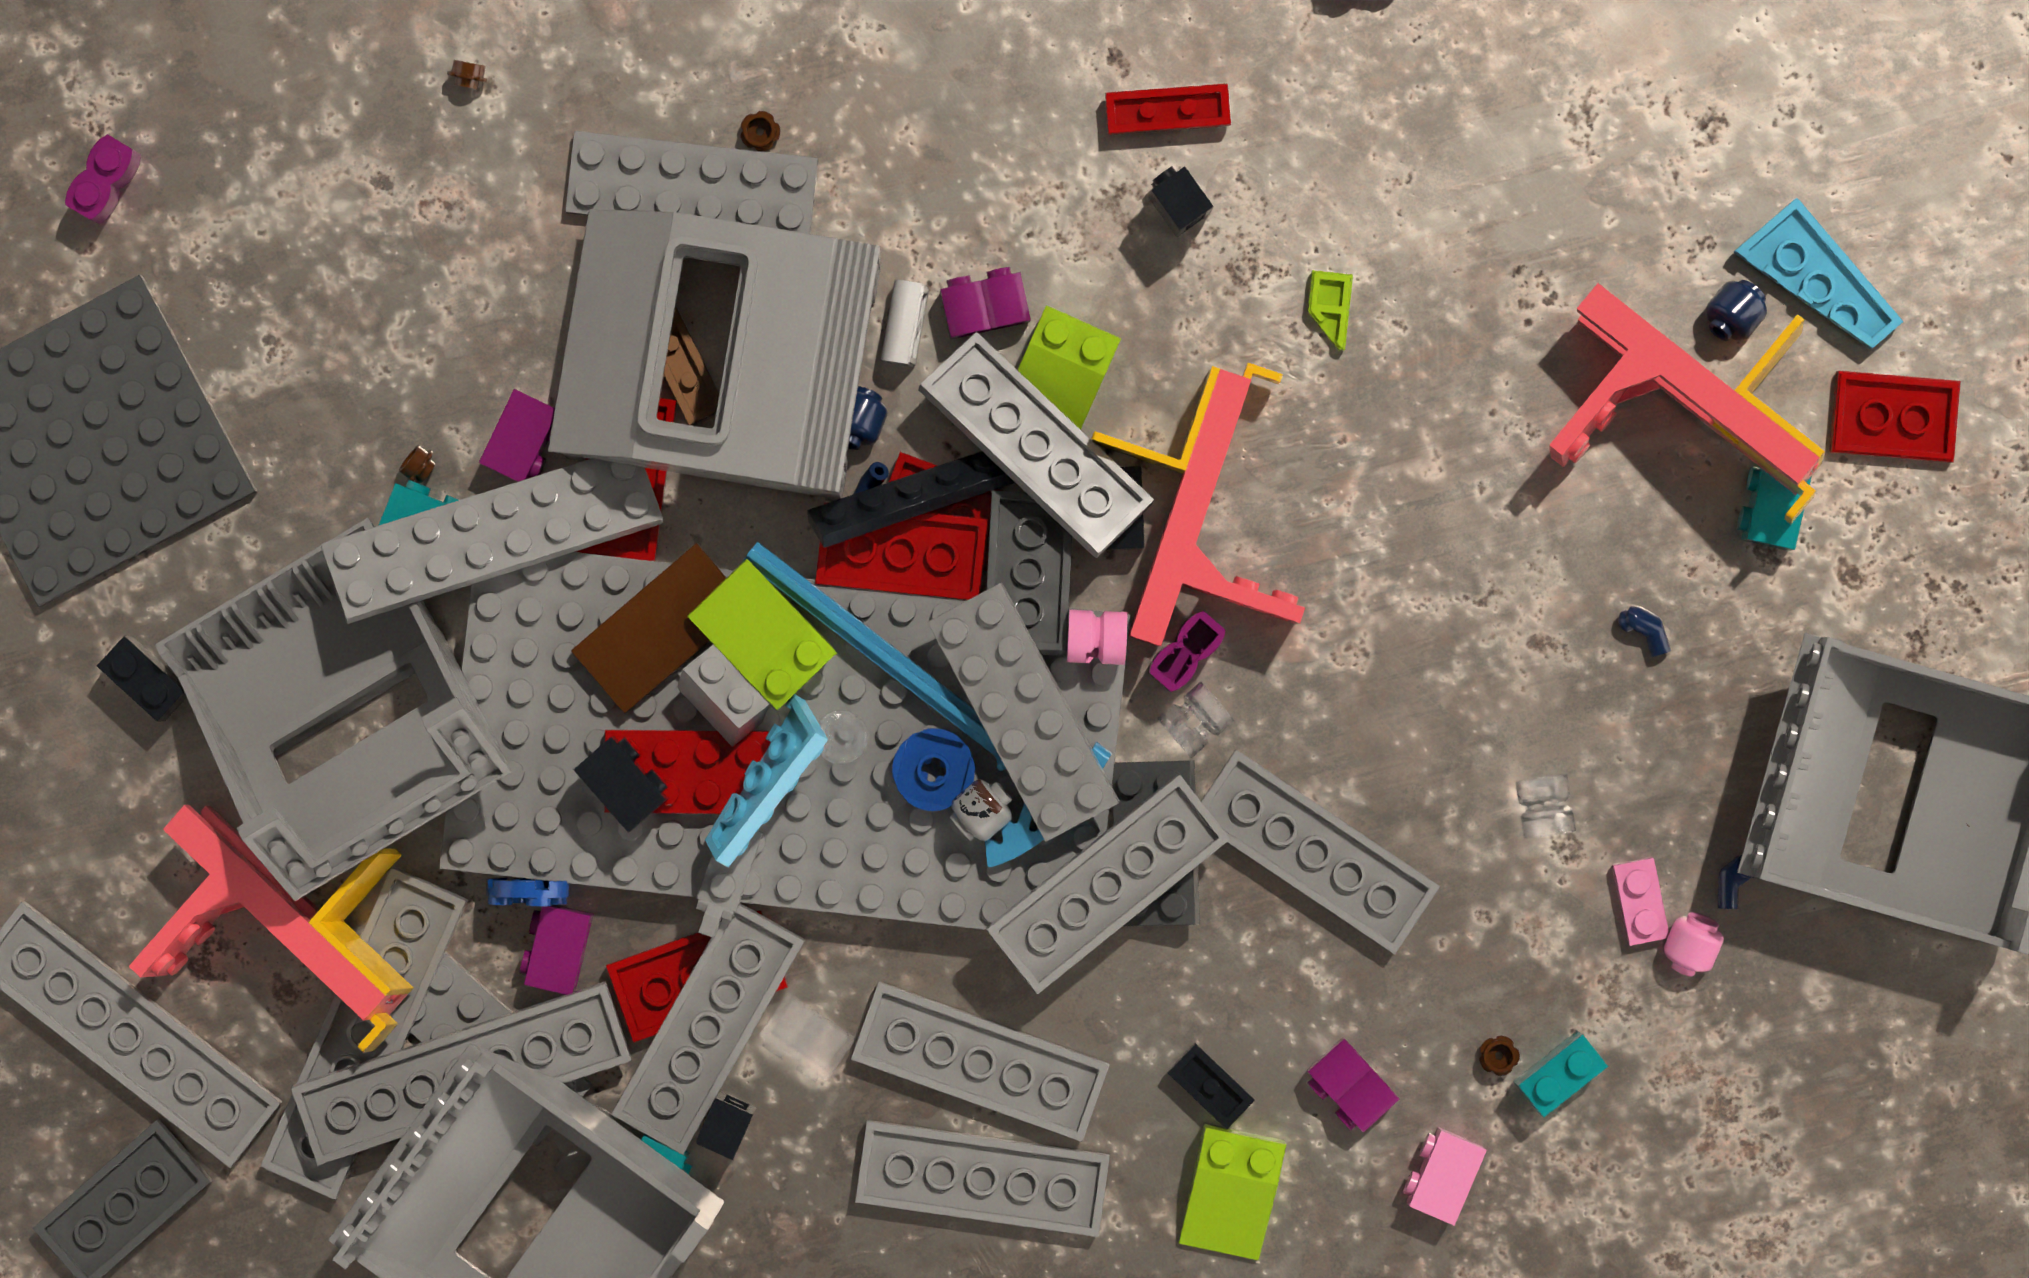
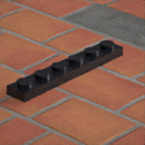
(906, 498)

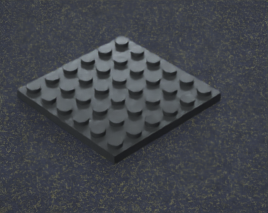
(105, 442)

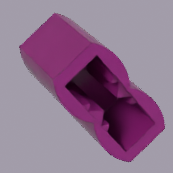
(98, 187)
(984, 303)
(1179, 660)
(1352, 1085)

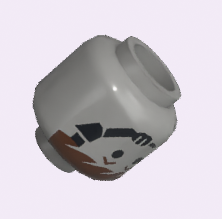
(981, 810)

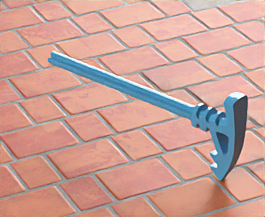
(1018, 835)

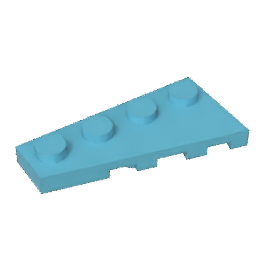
(1816, 270)
(767, 781)

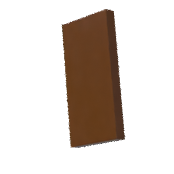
(651, 631)

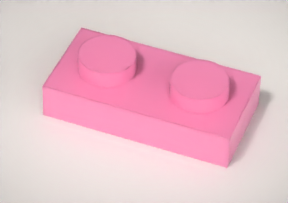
(1640, 901)

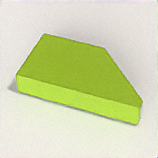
(1331, 304)

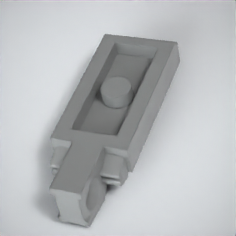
(724, 887)

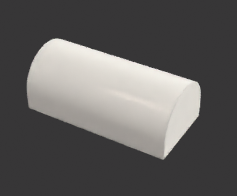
(904, 323)

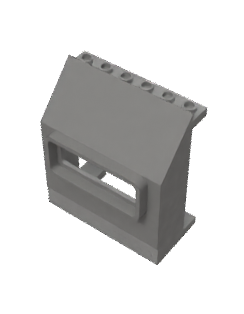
(786, 364)
(287, 666)
(1973, 774)
(619, 1220)

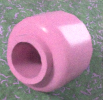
(1693, 944)

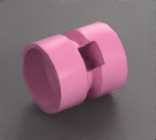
(1097, 637)

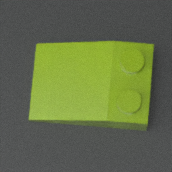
(1068, 362)
(762, 634)
(1232, 1191)

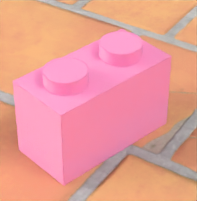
(1444, 1175)

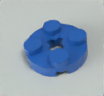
(921, 749)
(526, 891)

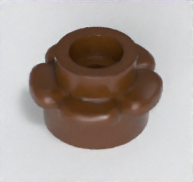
(467, 74)
(752, 139)
(417, 464)
(1499, 1066)

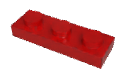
(1168, 109)

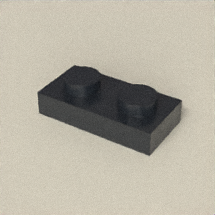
(1210, 1086)

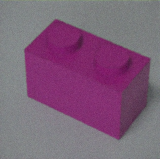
(520, 438)
(557, 948)

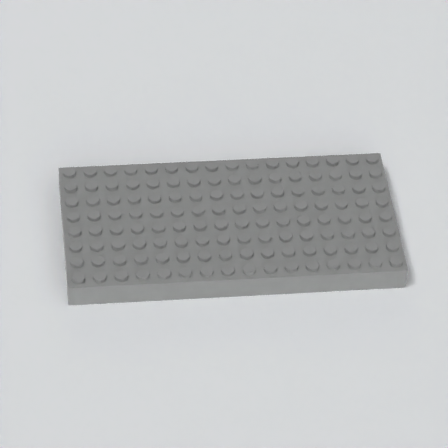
(833, 841)

